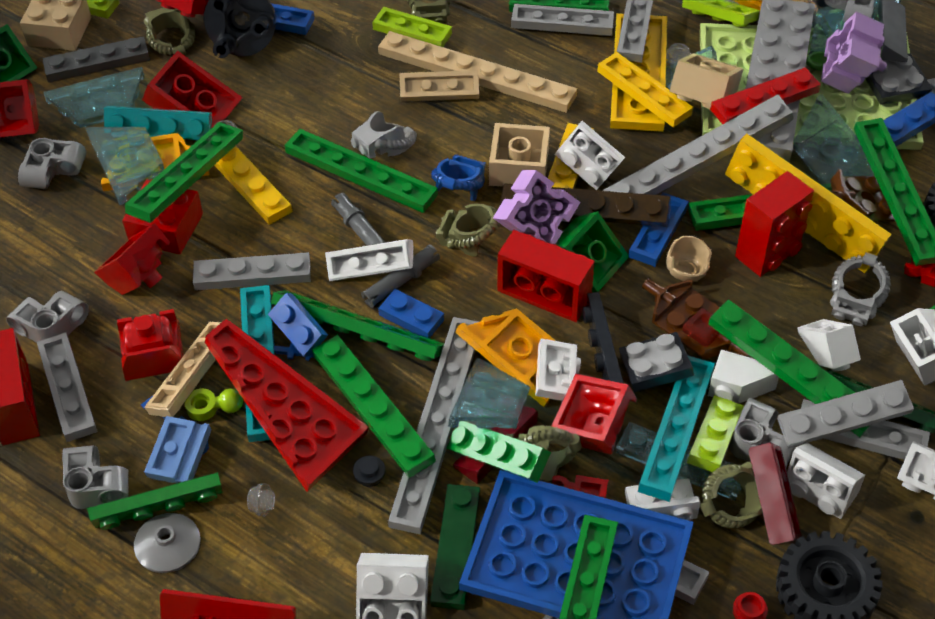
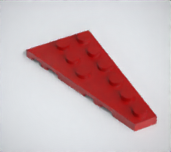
(296, 415)

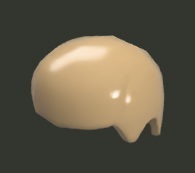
(688, 258)

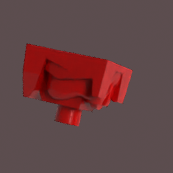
(18, 108)
(135, 261)
(150, 344)
(594, 411)

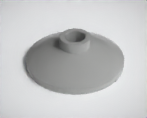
(167, 554)

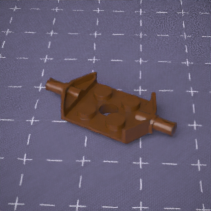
(863, 195)
(676, 306)

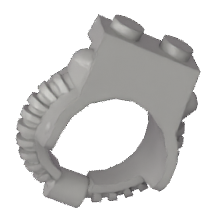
(382, 137)
(858, 309)

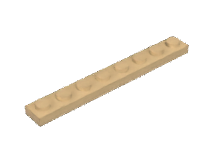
(490, 74)

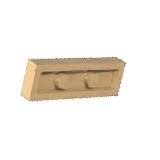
(439, 85)

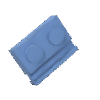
(177, 450)

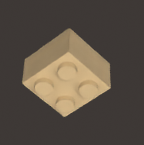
(55, 23)
(704, 79)
(515, 150)

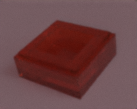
(698, 328)

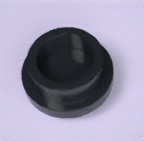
(369, 471)

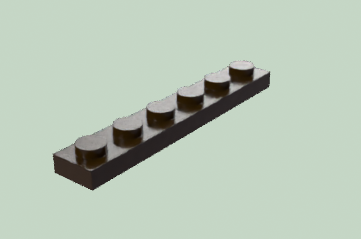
(616, 206)

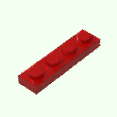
(789, 87)

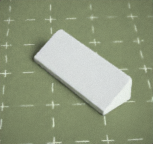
(370, 260)

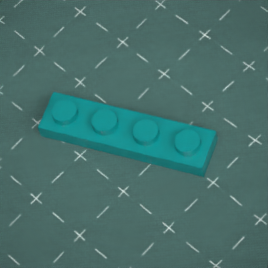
(160, 122)

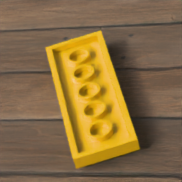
(625, 110)
(830, 219)

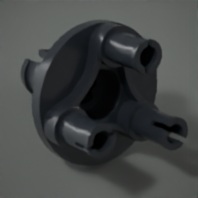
(232, 32)

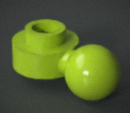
(229, 401)

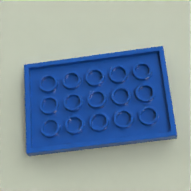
(531, 542)

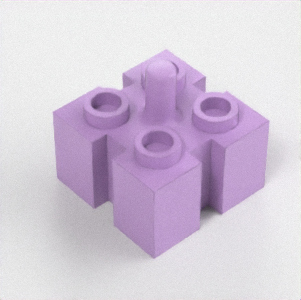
(853, 53)
(536, 207)

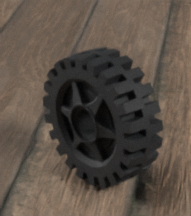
(830, 559)

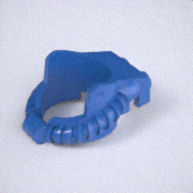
(460, 174)

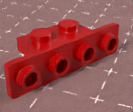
(201, 606)

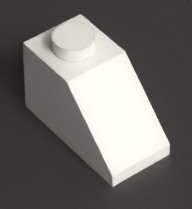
(831, 343)
(740, 378)

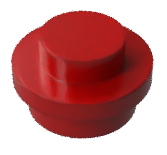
(750, 606)

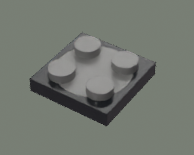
(899, 82)
(656, 361)

